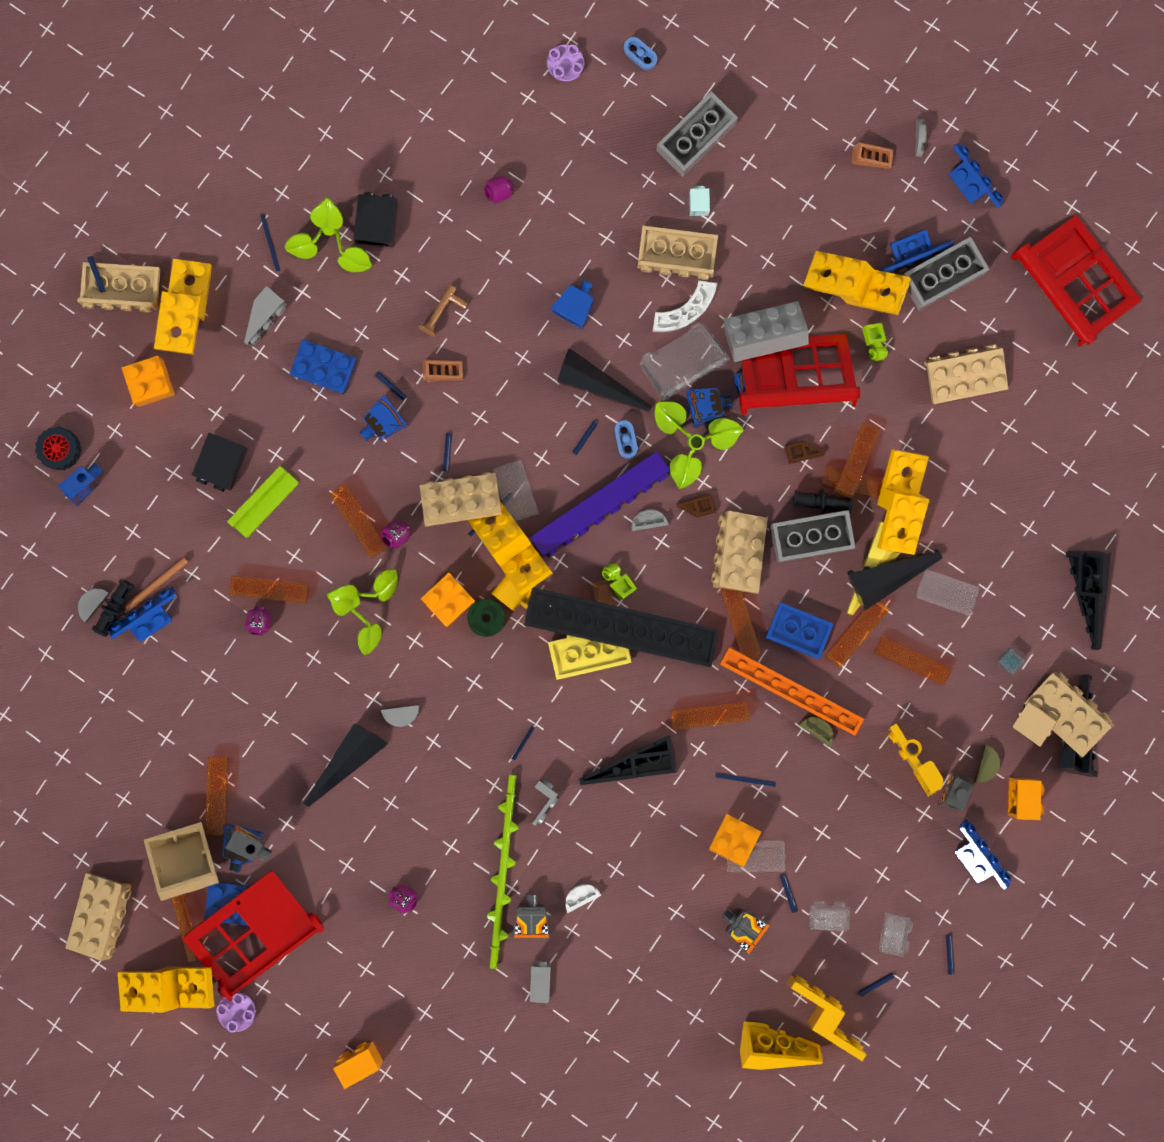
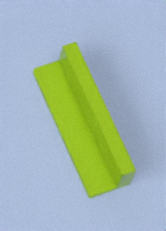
(263, 502)

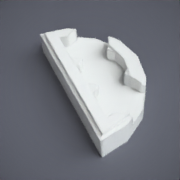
(581, 895)

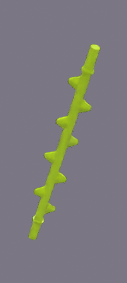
(500, 879)

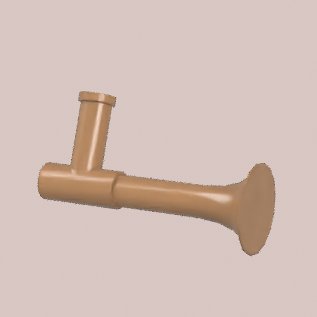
(448, 296)

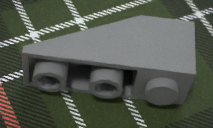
(264, 311)

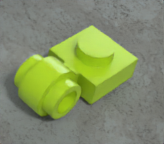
(874, 336)
(622, 584)

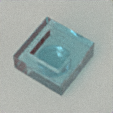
(1011, 661)

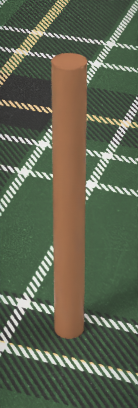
(155, 584)

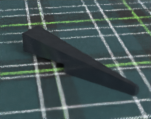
(583, 375)
(1091, 580)
(880, 581)
(352, 753)
(1070, 760)
(648, 761)

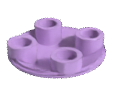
(565, 62)
(236, 1014)

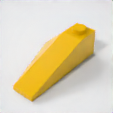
(771, 1049)

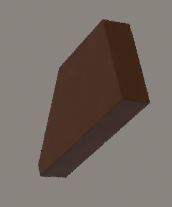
(801, 451)
(699, 506)

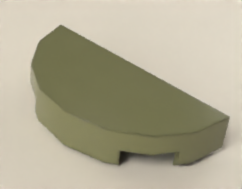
(819, 728)
(988, 765)

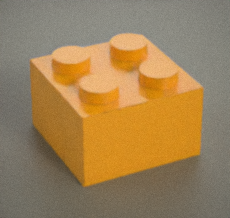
(148, 381)
(448, 600)
(1025, 798)
(735, 840)
(358, 1064)

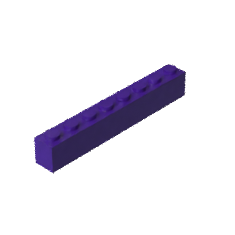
(600, 504)

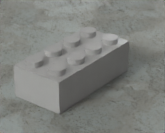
(696, 134)
(945, 273)
(766, 331)
(812, 536)

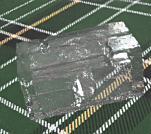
(829, 917)
(895, 934)

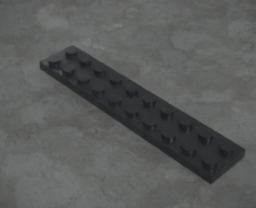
(621, 627)

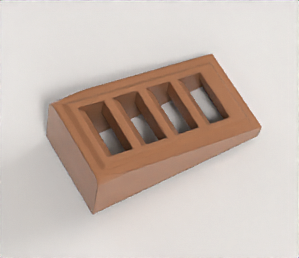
(871, 162)
(442, 377)

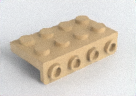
(677, 252)
(125, 287)
(966, 373)
(460, 499)
(739, 552)
(1077, 718)
(98, 917)

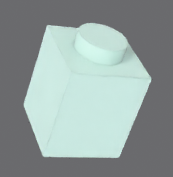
(699, 201)

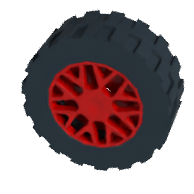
(58, 448)

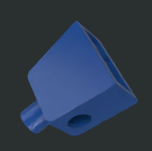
(574, 304)

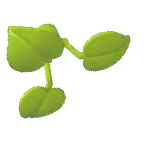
(329, 219)
(722, 434)
(347, 598)

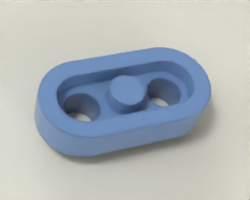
(643, 52)
(626, 439)

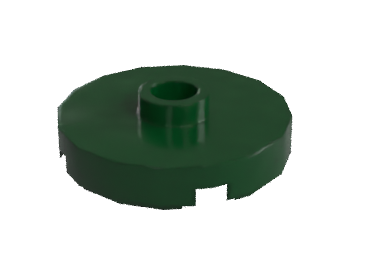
(476, 614)

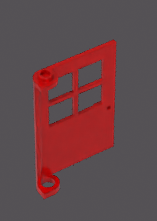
(1063, 258)
(773, 382)
(271, 915)

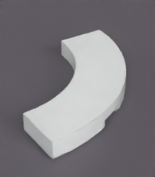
(687, 313)

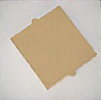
(1035, 723)

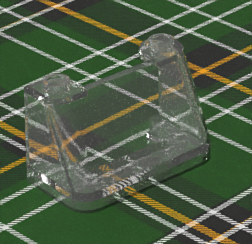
(683, 361)

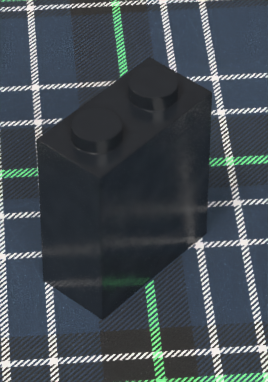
(375, 220)
(219, 462)

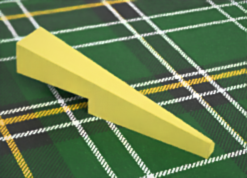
(874, 558)

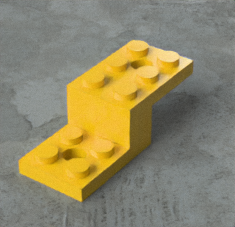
(857, 282)
(183, 306)
(903, 502)
(511, 550)
(166, 989)
(826, 1017)

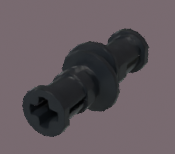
(822, 501)
(113, 607)

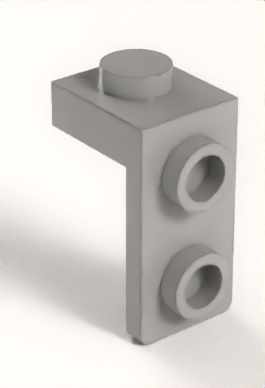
(546, 788)
(540, 981)

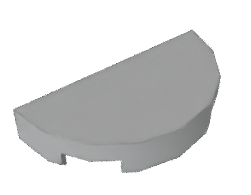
(920, 137)
(649, 519)
(91, 602)
(400, 716)

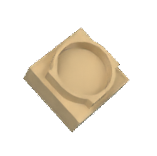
(181, 861)

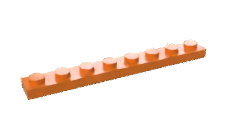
(791, 691)

